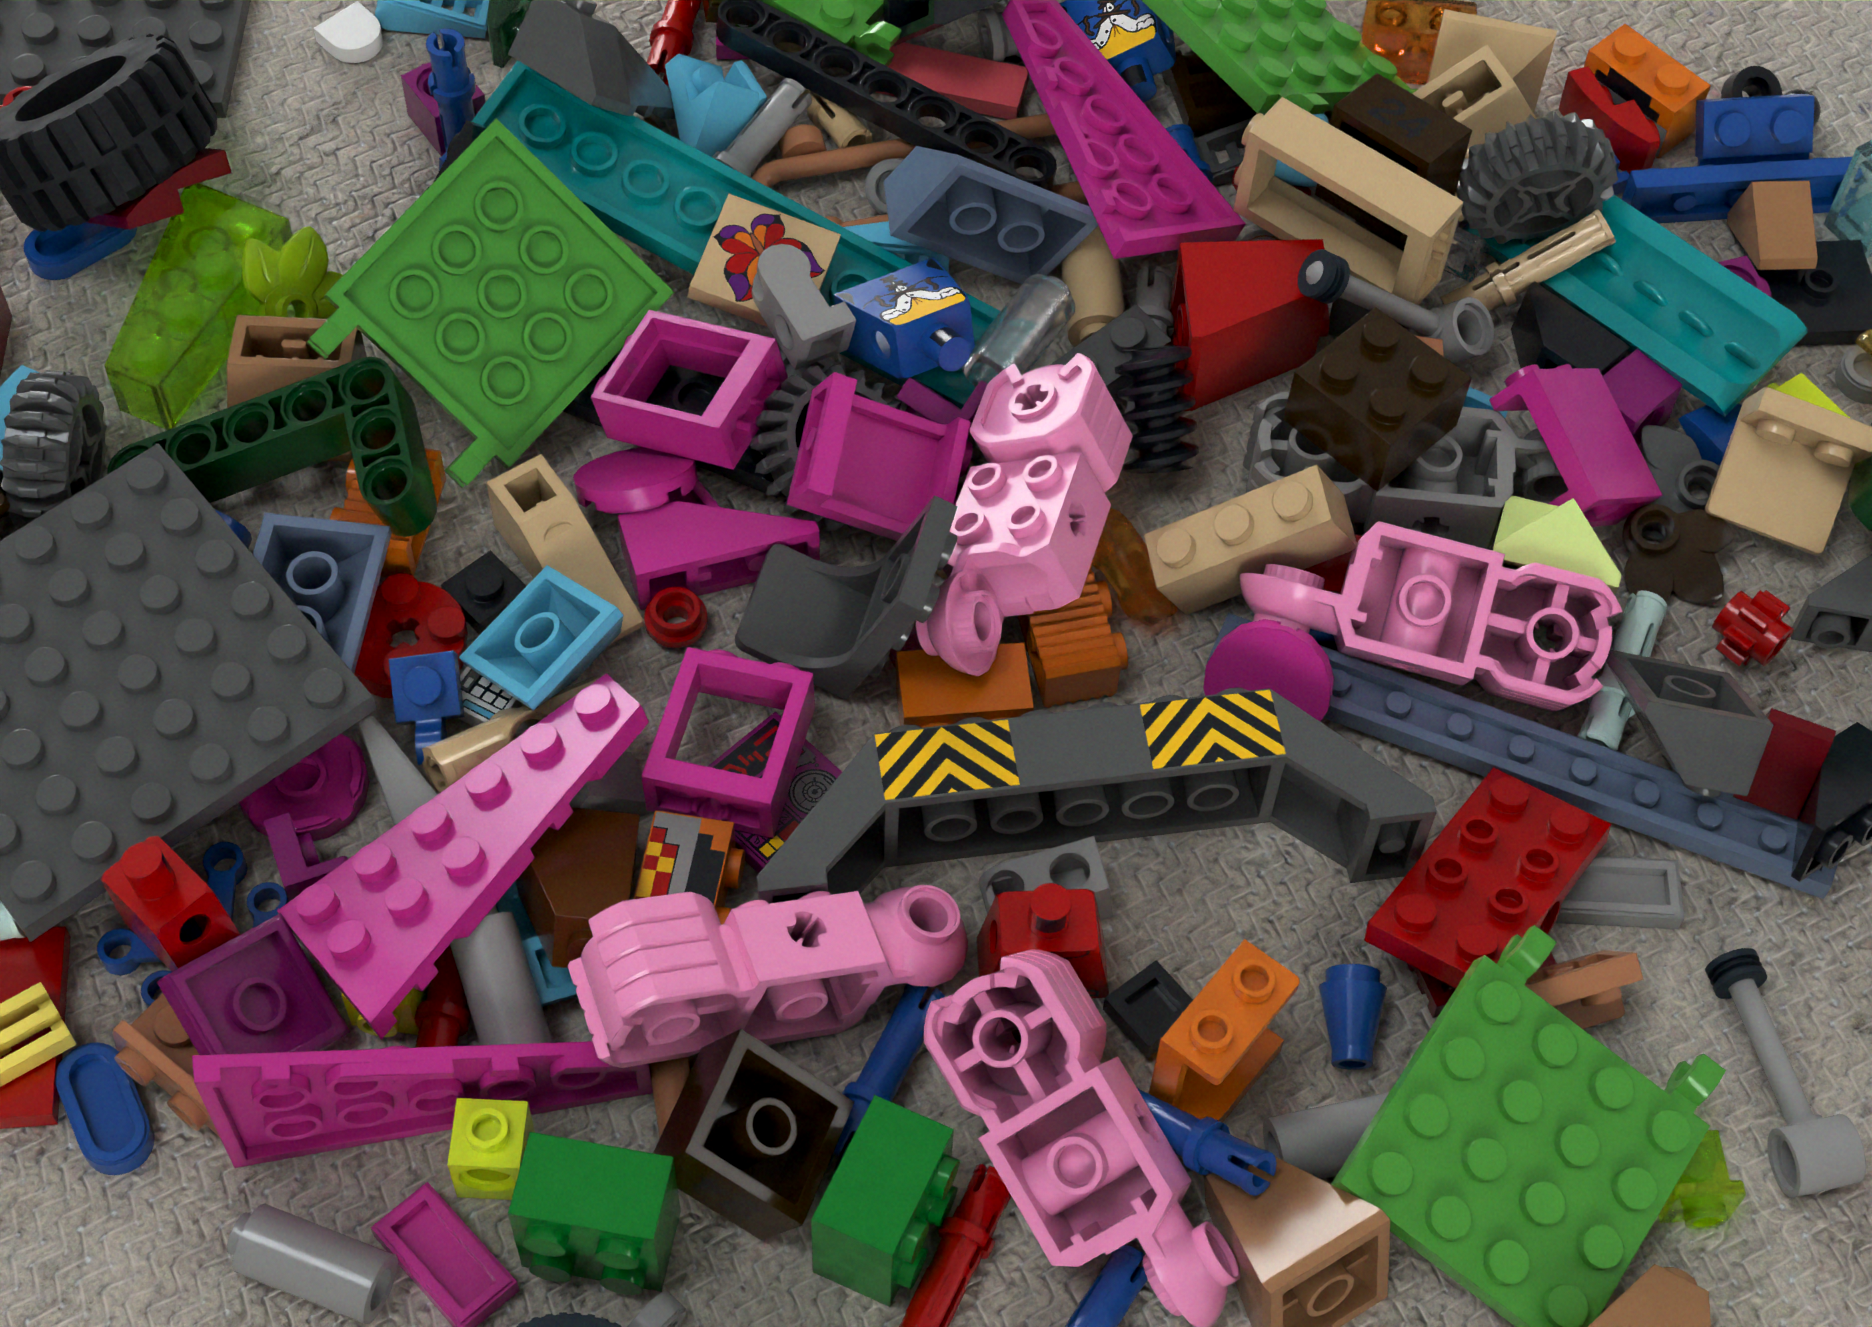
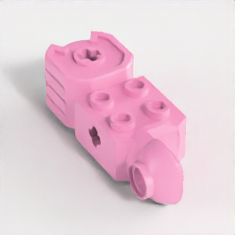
(1031, 511)
(1452, 615)
(674, 979)
(1073, 1130)

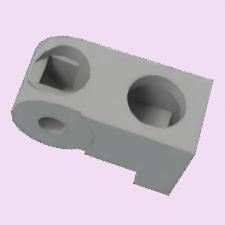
(797, 310)
(1069, 865)

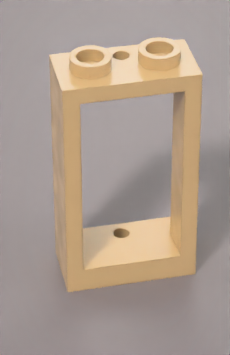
(1359, 176)

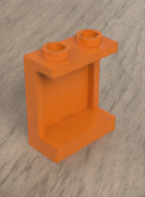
(1223, 1036)

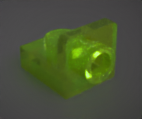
(1704, 1191)

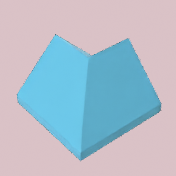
(544, 638)

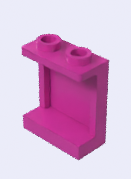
(1584, 439)
(873, 460)

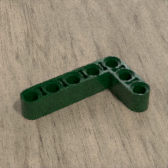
(305, 423)

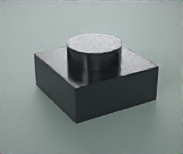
(484, 590)
(1147, 1007)

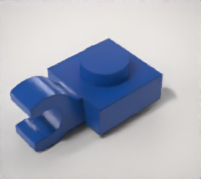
(426, 694)

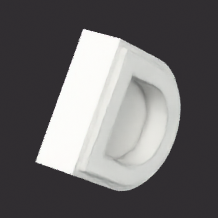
(351, 34)

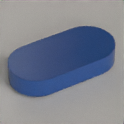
(70, 250)
(104, 1109)

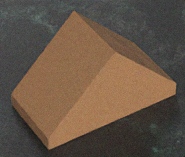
(1776, 225)

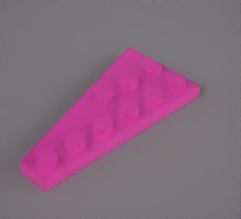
(1125, 160)
(447, 864)
(342, 1099)

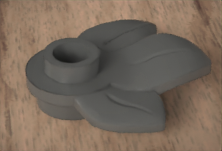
(1675, 466)

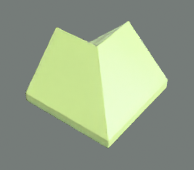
(1553, 537)

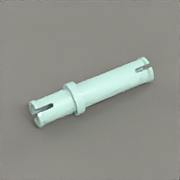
(1636, 635)

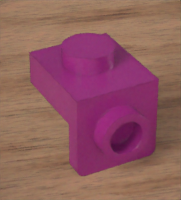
(932, 406)

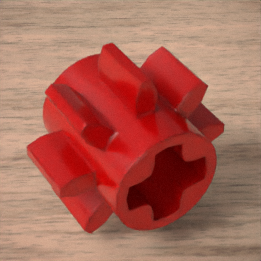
(1752, 628)

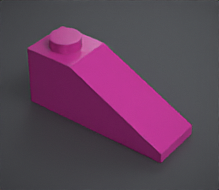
(704, 546)

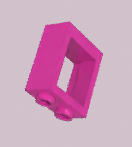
(727, 426)
(716, 793)

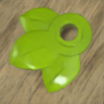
(292, 275)

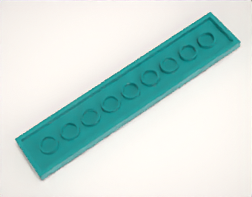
(672, 194)

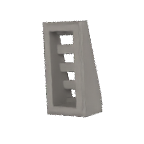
(397, 776)

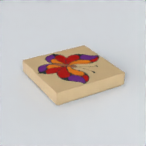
(735, 245)

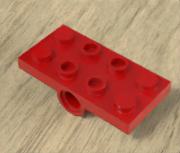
(1487, 878)

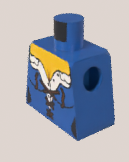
(1129, 39)
(911, 320)

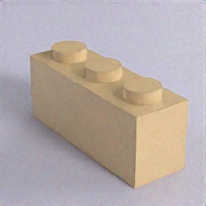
(1281, 523)

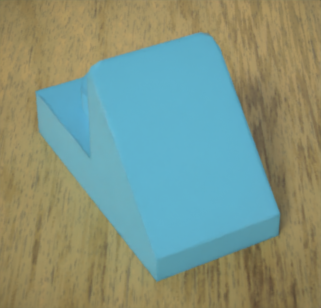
(705, 106)

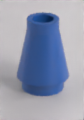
(1352, 1012)

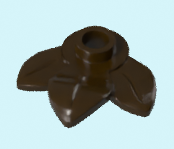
(1683, 561)

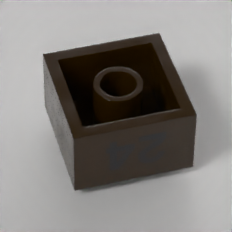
(1406, 133)
(1376, 398)
(753, 1134)

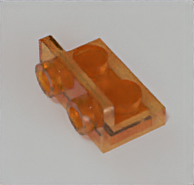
(1407, 32)

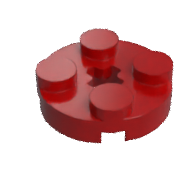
(414, 606)

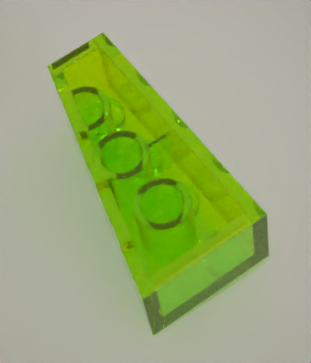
(188, 305)

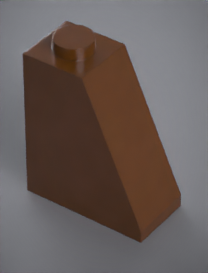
(576, 877)

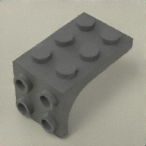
(846, 617)

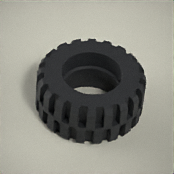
(102, 132)

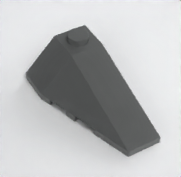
(589, 59)

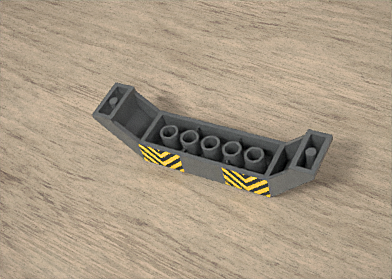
(1104, 776)

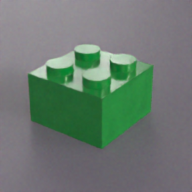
(883, 1201)
(595, 1213)

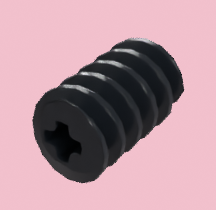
(1158, 409)

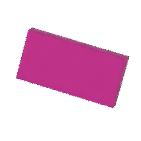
(445, 1258)

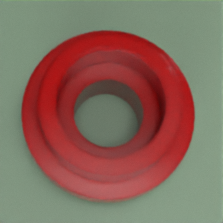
(674, 603)

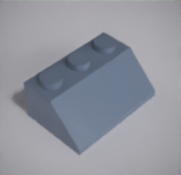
(982, 215)
(327, 573)

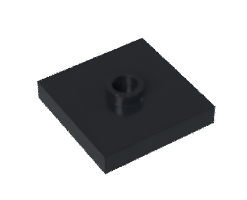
(1832, 298)

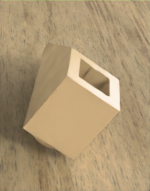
(549, 529)

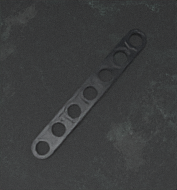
(870, 76)

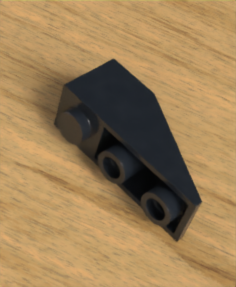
(1837, 806)

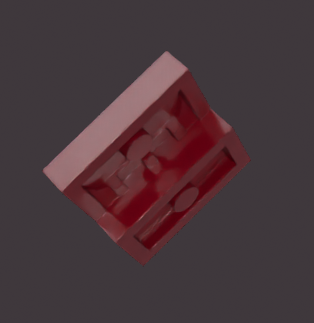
(163, 199)

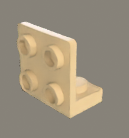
(1787, 469)

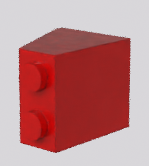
(1243, 314)

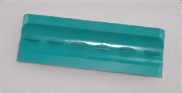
(1674, 306)

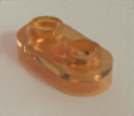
(1127, 566)

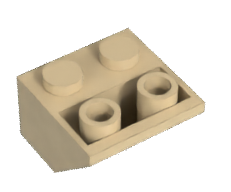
(1478, 96)

